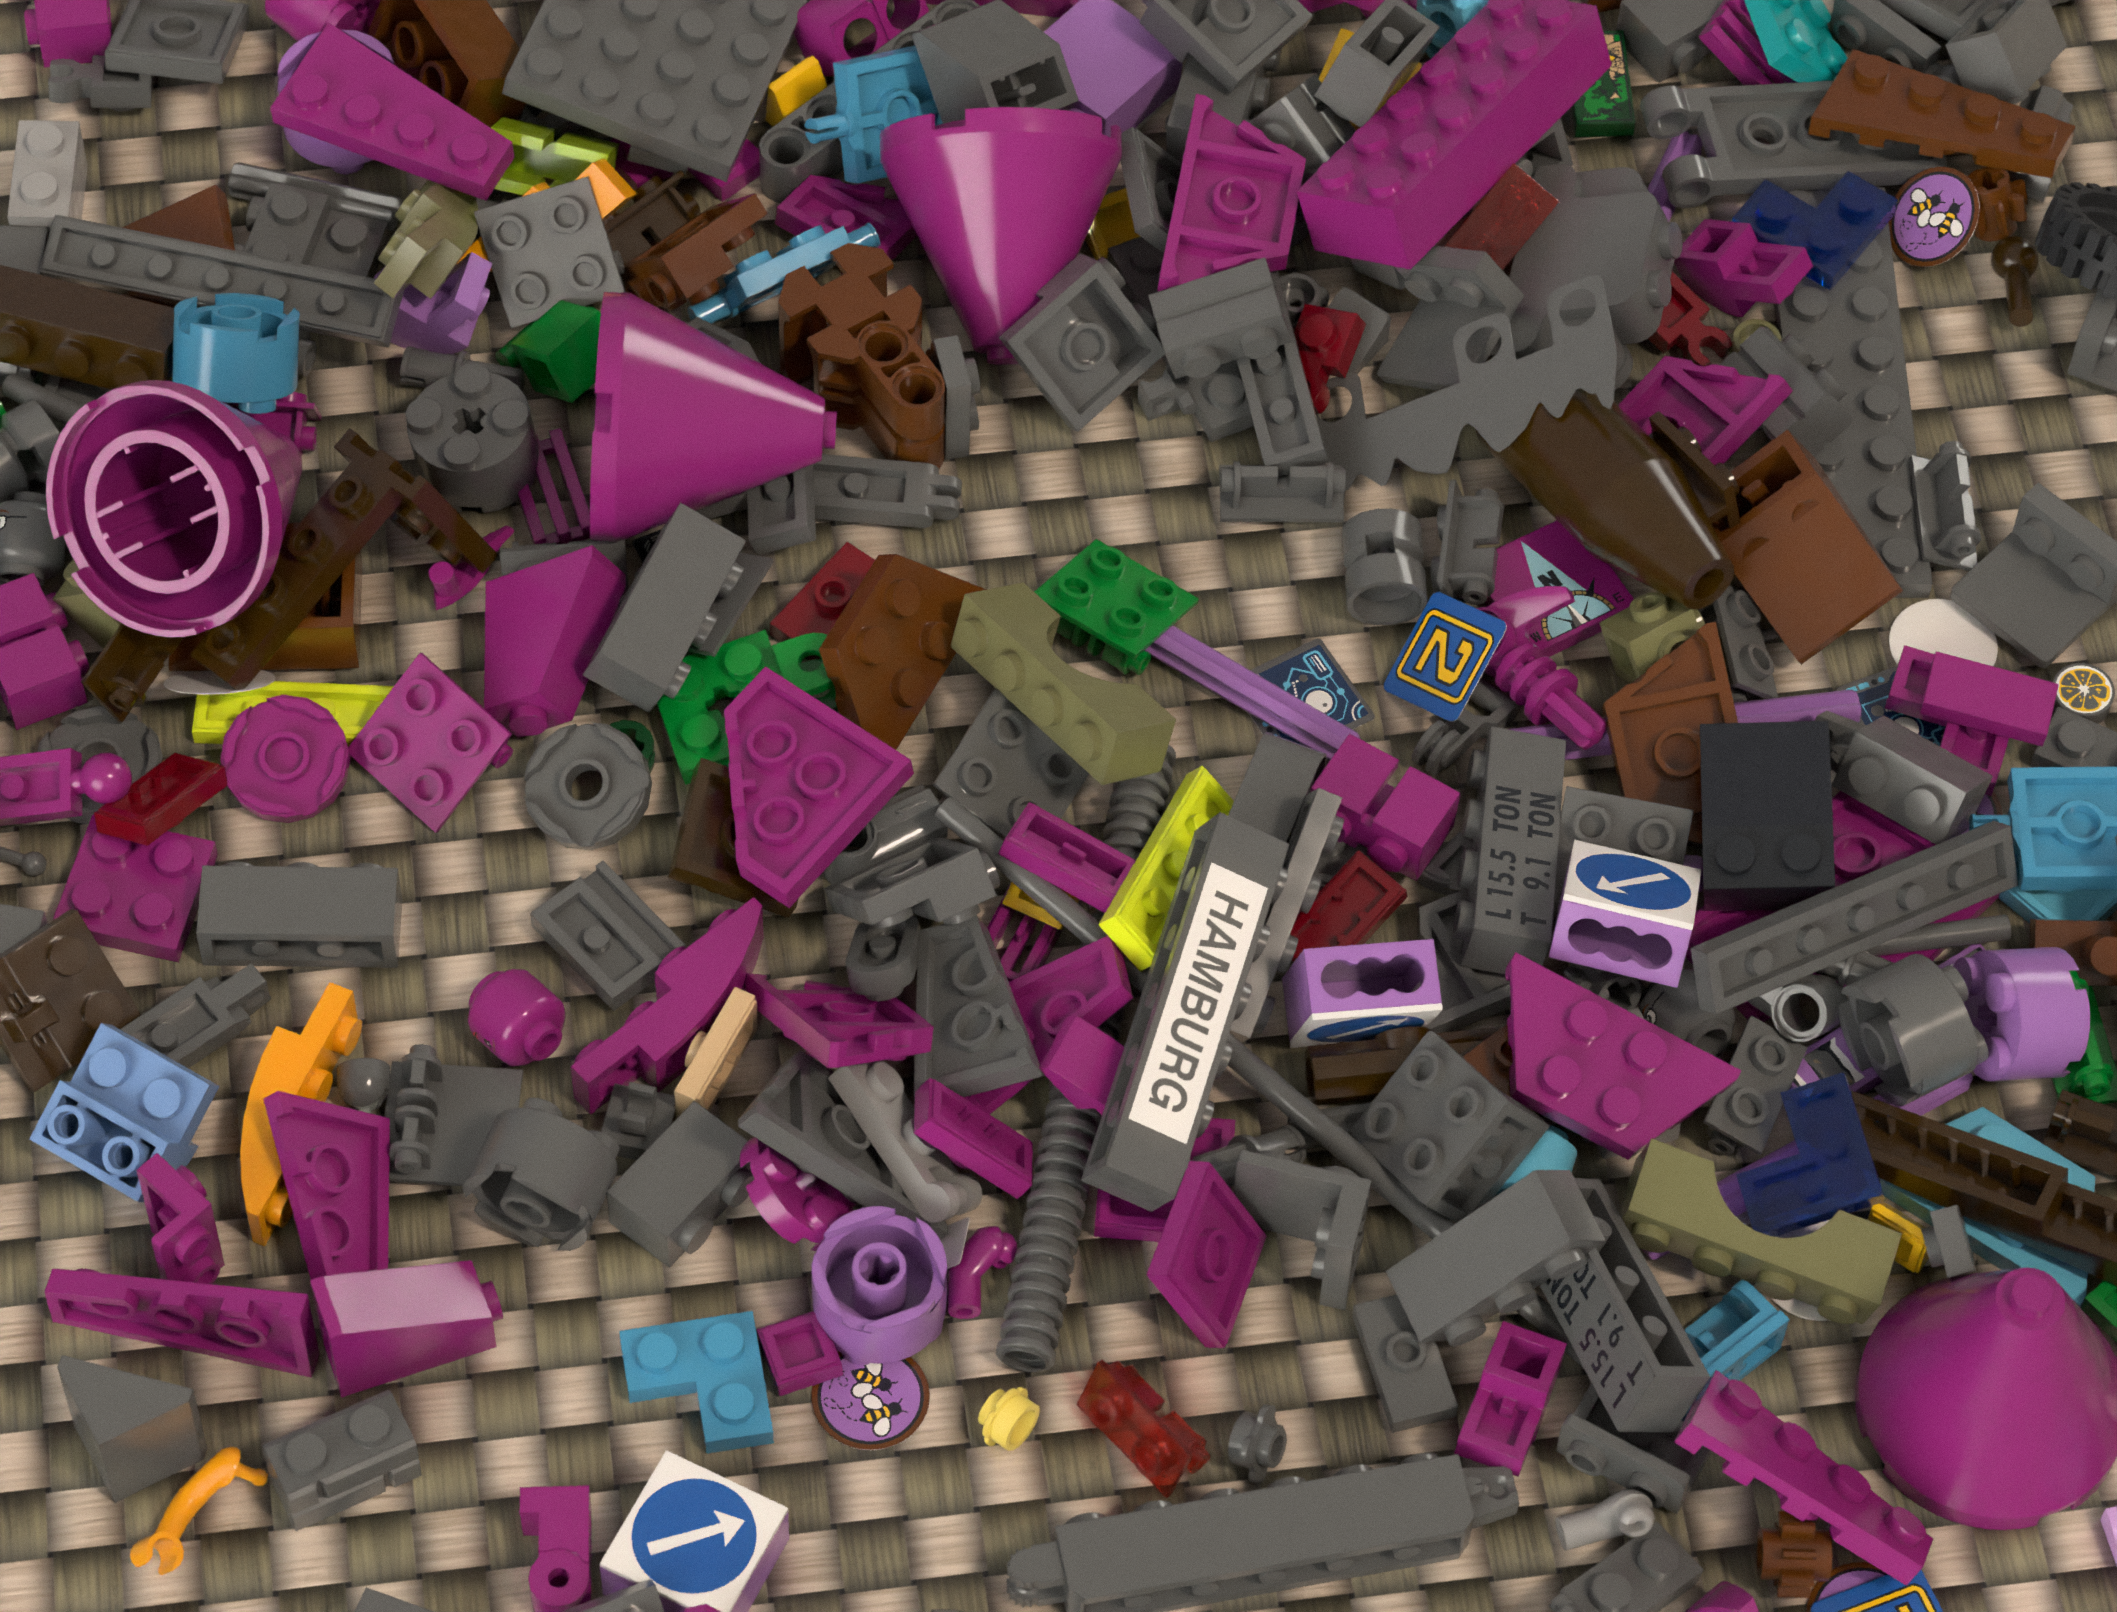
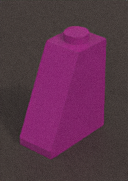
(543, 636)
(402, 1321)

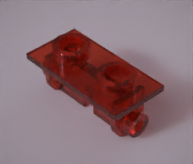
(1505, 217)
(1125, 1411)

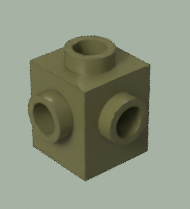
(1647, 632)

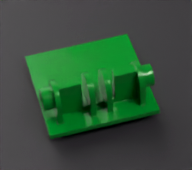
(1115, 604)

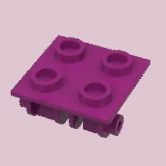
(430, 742)

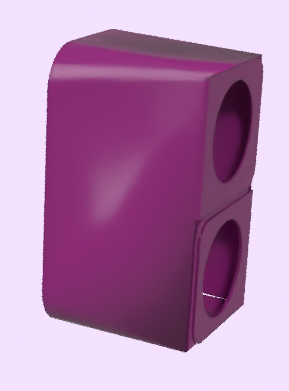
(824, 22)

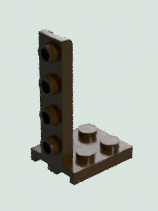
(326, 543)

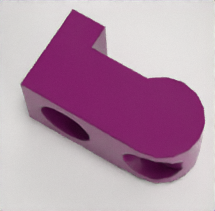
(564, 1526)

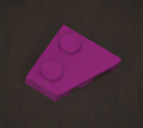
(839, 204)

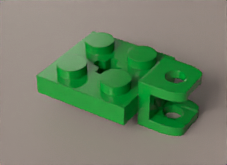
(702, 733)

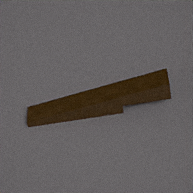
(1993, 1186)

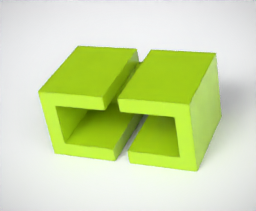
(541, 157)

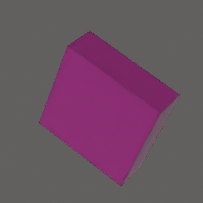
(799, 1353)

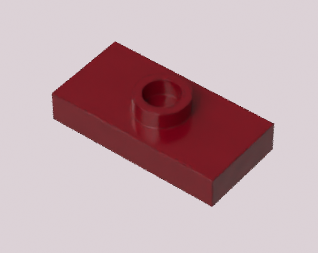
(823, 597)
(161, 799)
(1349, 907)

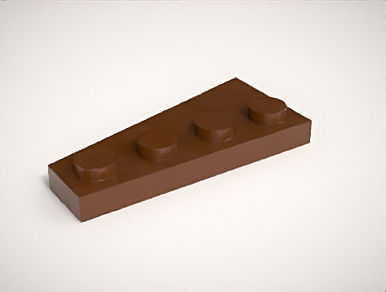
(1943, 118)

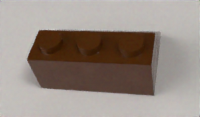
(453, 50)

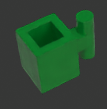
(557, 350)

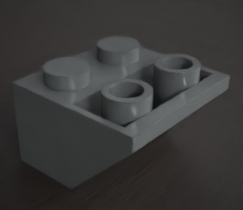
(992, 61)

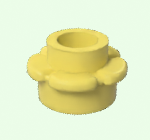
(1008, 1418)

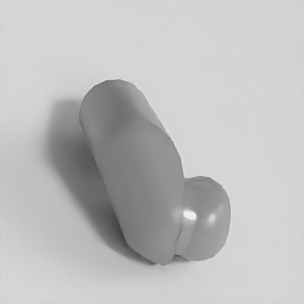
(1621, 1514)

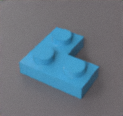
(710, 1358)

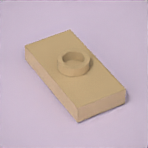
(717, 1053)

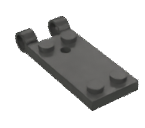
(1782, 115)

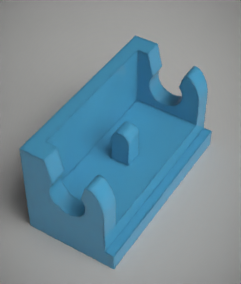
(1738, 1333)

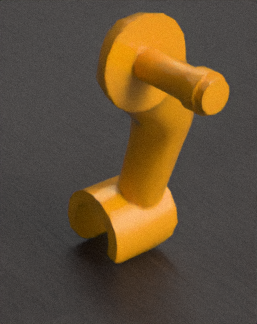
(187, 1502)

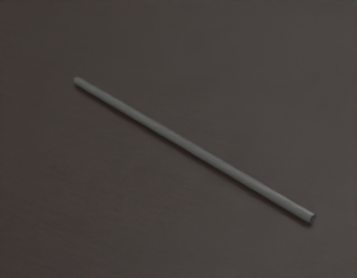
(1242, 1060)

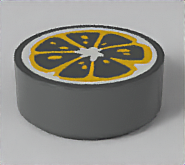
(2084, 691)

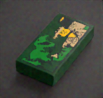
(1608, 103)

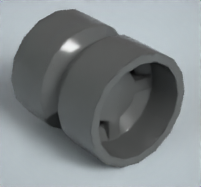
(32, 433)
(1384, 566)

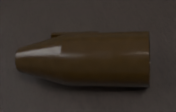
(1631, 494)

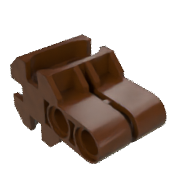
(867, 355)

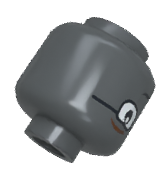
(28, 540)
(1679, 1014)

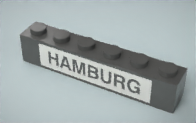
(1187, 1012)

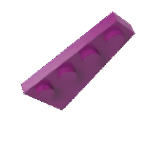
(1808, 1483)

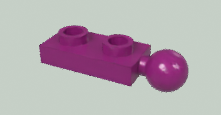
(53, 781)

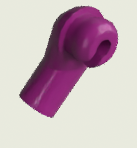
(981, 1251)

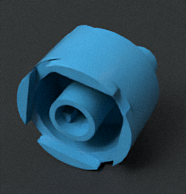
(237, 349)

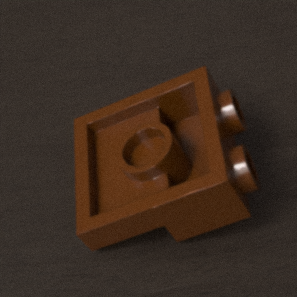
(692, 257)

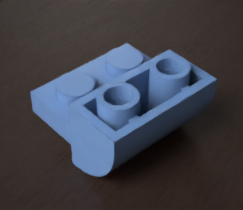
(124, 1110)

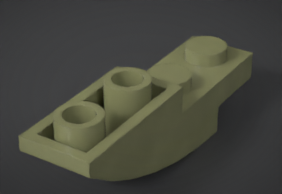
(430, 241)

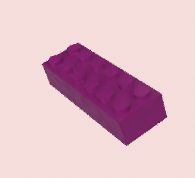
(1454, 130)

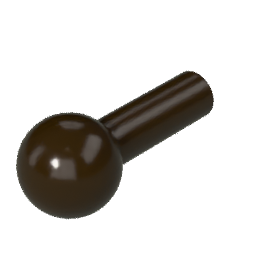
(2016, 262)

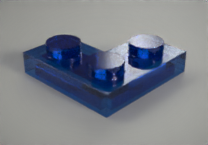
(1830, 233)
(1827, 1174)

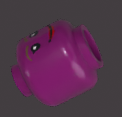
(516, 1017)

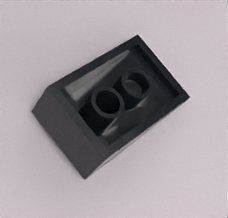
(1766, 814)

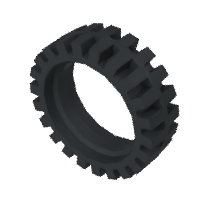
(2082, 235)

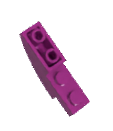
(689, 996)

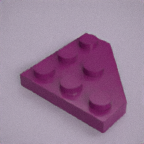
(800, 783)

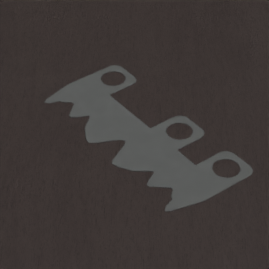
(1490, 395)

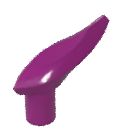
(455, 582)

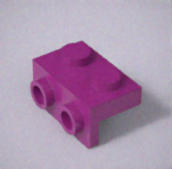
(182, 1221)

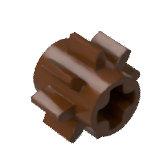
(2000, 203)
(1793, 1555)

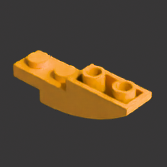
(298, 1067)

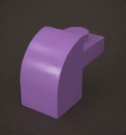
(450, 316)

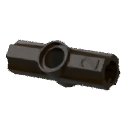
(1362, 1068)

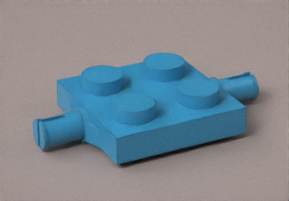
(870, 97)
(763, 277)
(2062, 826)

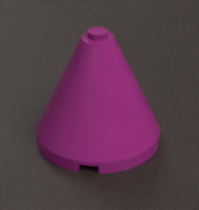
(1000, 204)
(687, 421)
(170, 505)
(1990, 1398)

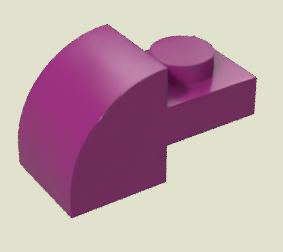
(1735, 270)
(1511, 1398)

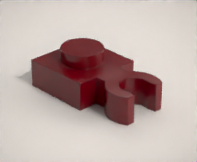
(1683, 326)
(1326, 347)

